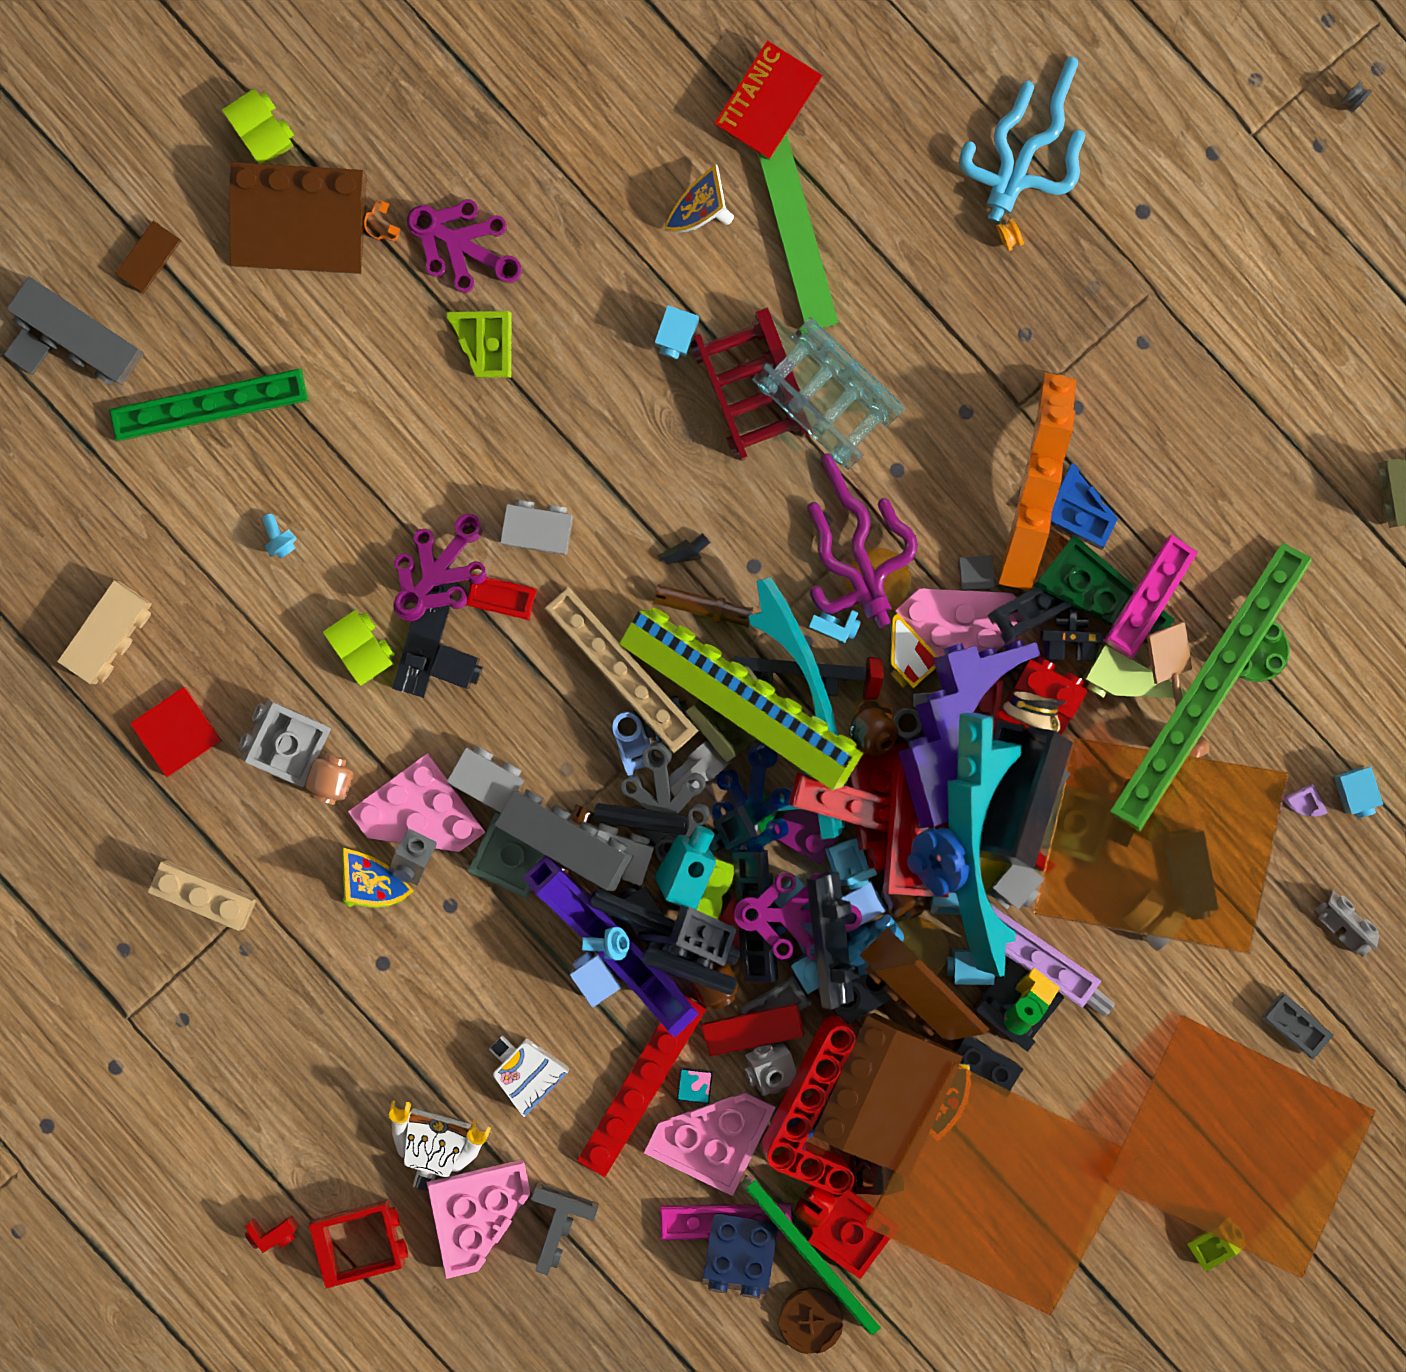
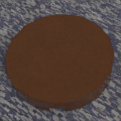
(810, 1320)

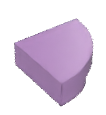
(1306, 801)

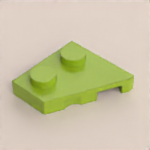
(485, 340)

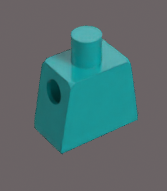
(687, 868)

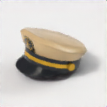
(1034, 710)

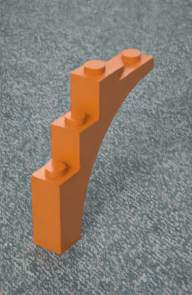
(1040, 482)

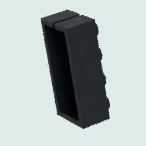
(1024, 796)

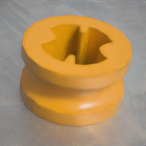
(1010, 234)

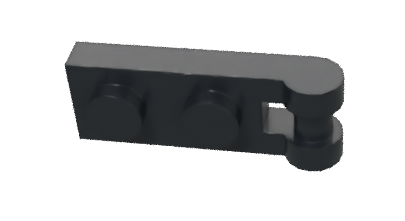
(1029, 612)

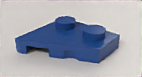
(1081, 511)

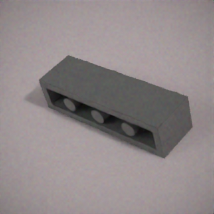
(75, 331)
(565, 840)

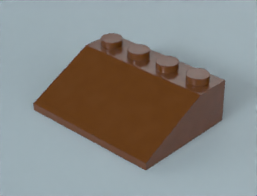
(297, 217)
(884, 1091)

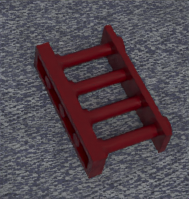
(761, 329)

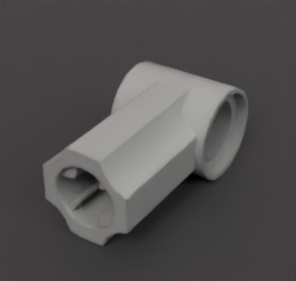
(702, 761)

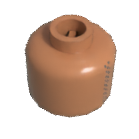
(329, 779)

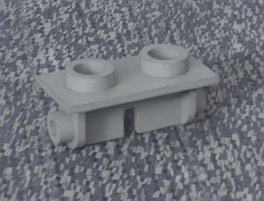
(1358, 932)

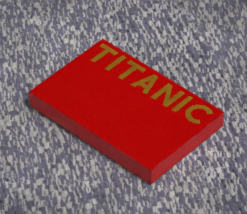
(768, 100)

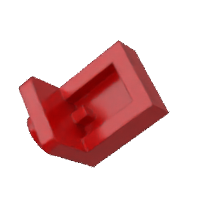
(279, 1235)

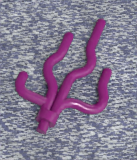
(869, 588)

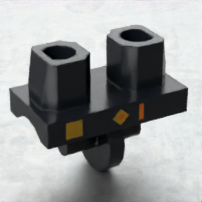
(1086, 641)

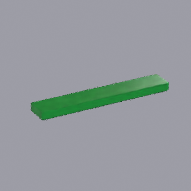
(208, 405)
(810, 1255)

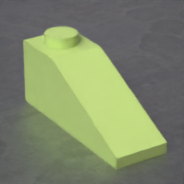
(1122, 676)

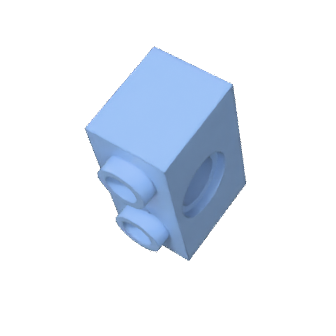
(594, 978)

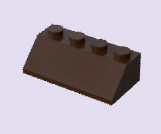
(920, 989)

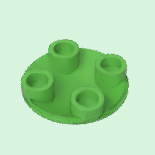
(1268, 657)

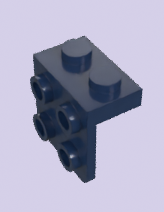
(740, 1255)

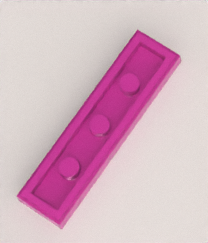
(1150, 596)
(695, 1221)

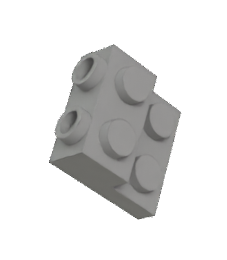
(283, 742)

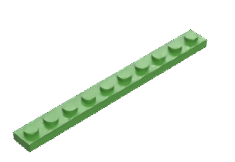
(1210, 687)

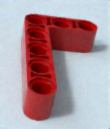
(808, 1110)

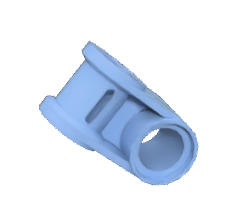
(631, 745)

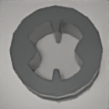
(1356, 96)

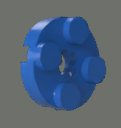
(944, 875)

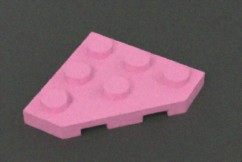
(955, 617)
(419, 802)
(713, 1139)
(474, 1213)

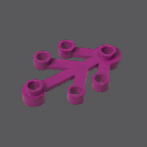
(459, 242)
(437, 573)
(789, 915)

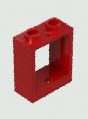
(326, 1254)

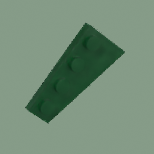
(1091, 584)

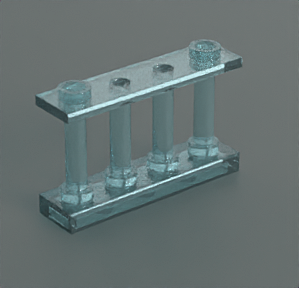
(855, 379)

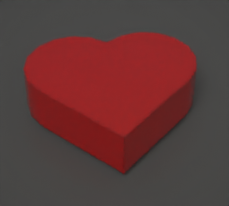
(874, 678)

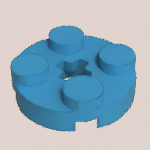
(865, 935)

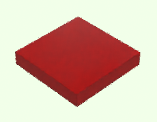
(176, 732)

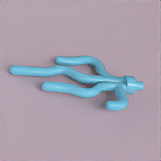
(1012, 181)

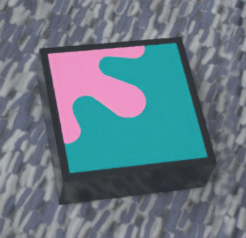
(694, 1085)

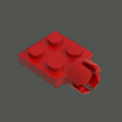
(841, 1228)

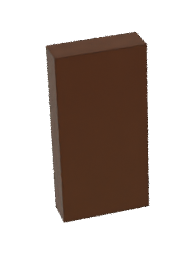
(148, 257)

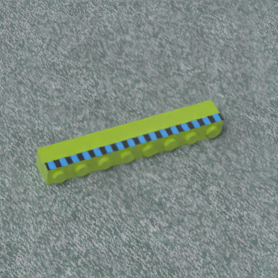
(741, 698)

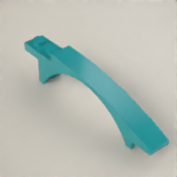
(779, 622)
(979, 772)

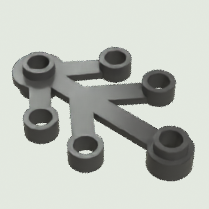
(663, 802)

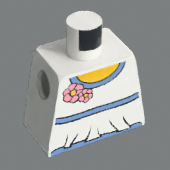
(526, 1072)

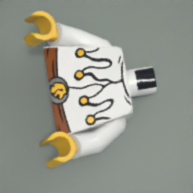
(434, 1143)

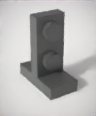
(561, 1223)

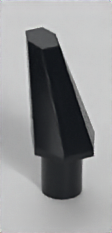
(685, 551)

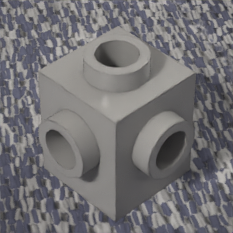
(770, 1068)

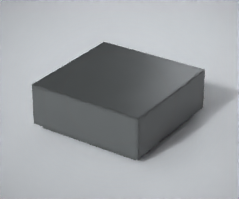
(27, 351)
(976, 572)

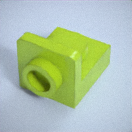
(1211, 1250)

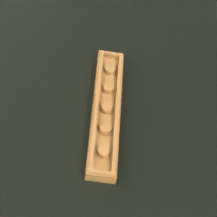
(621, 669)

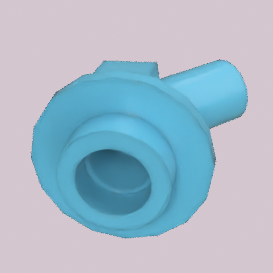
(280, 543)
(614, 944)

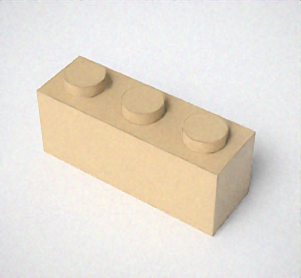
(106, 633)
(202, 895)

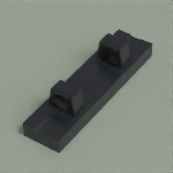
(422, 639)
(831, 672)
(752, 870)
(830, 939)

